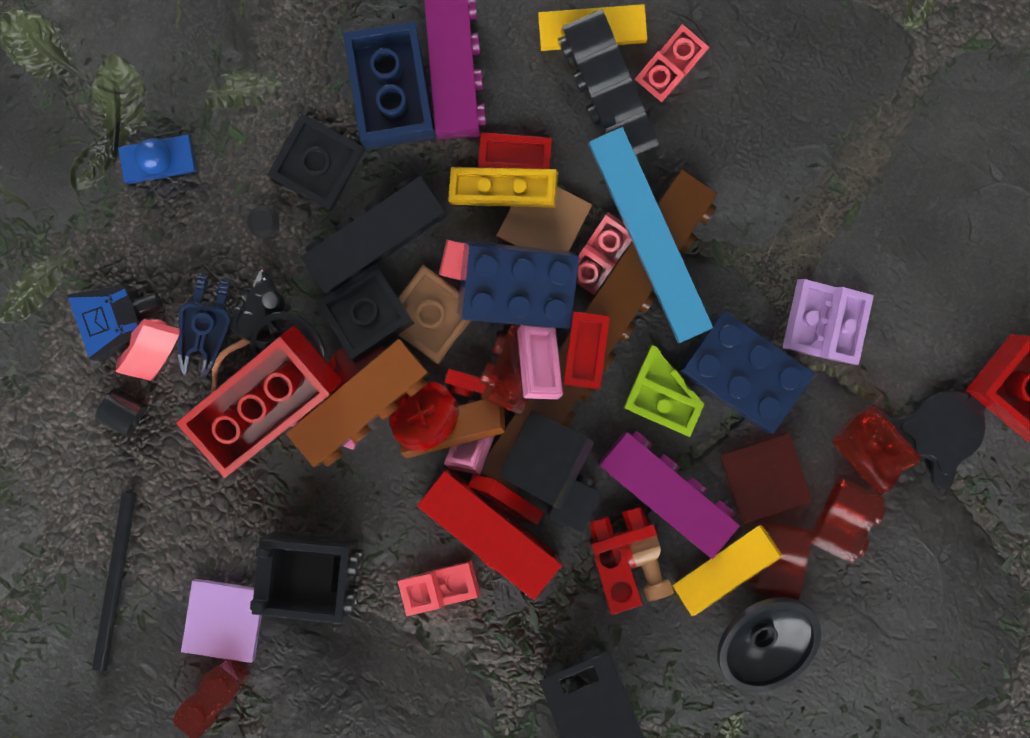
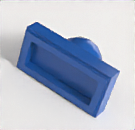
(157, 159)

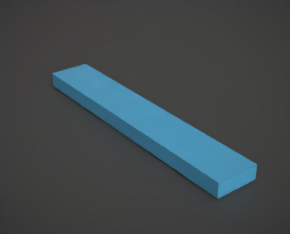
(650, 235)

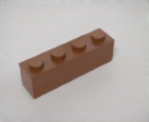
(357, 404)

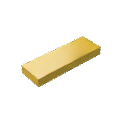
(626, 23)
(503, 187)
(727, 570)

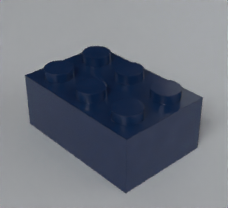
(389, 85)
(517, 285)
(746, 372)

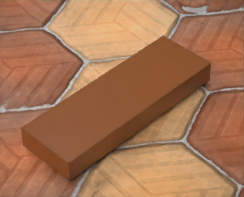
(474, 422)

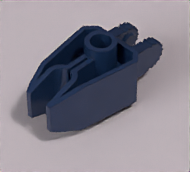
(203, 325)

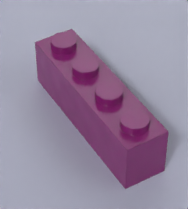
(452, 68)
(668, 494)

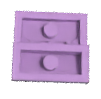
(828, 321)

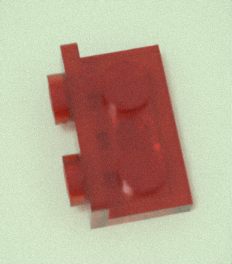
(504, 377)
(875, 449)

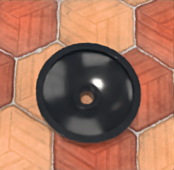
(769, 644)

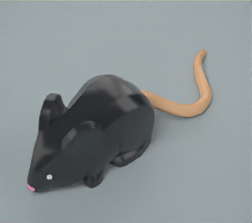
(257, 304)

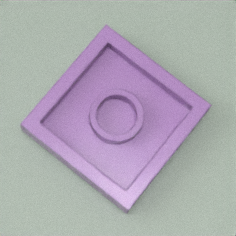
(221, 621)

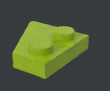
(663, 395)

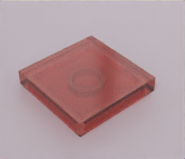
(765, 478)

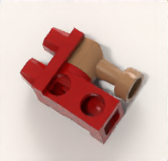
(625, 550)

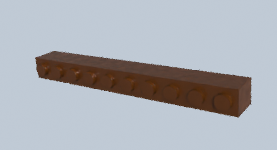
(620, 298)

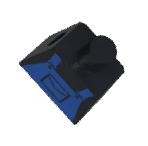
(110, 316)

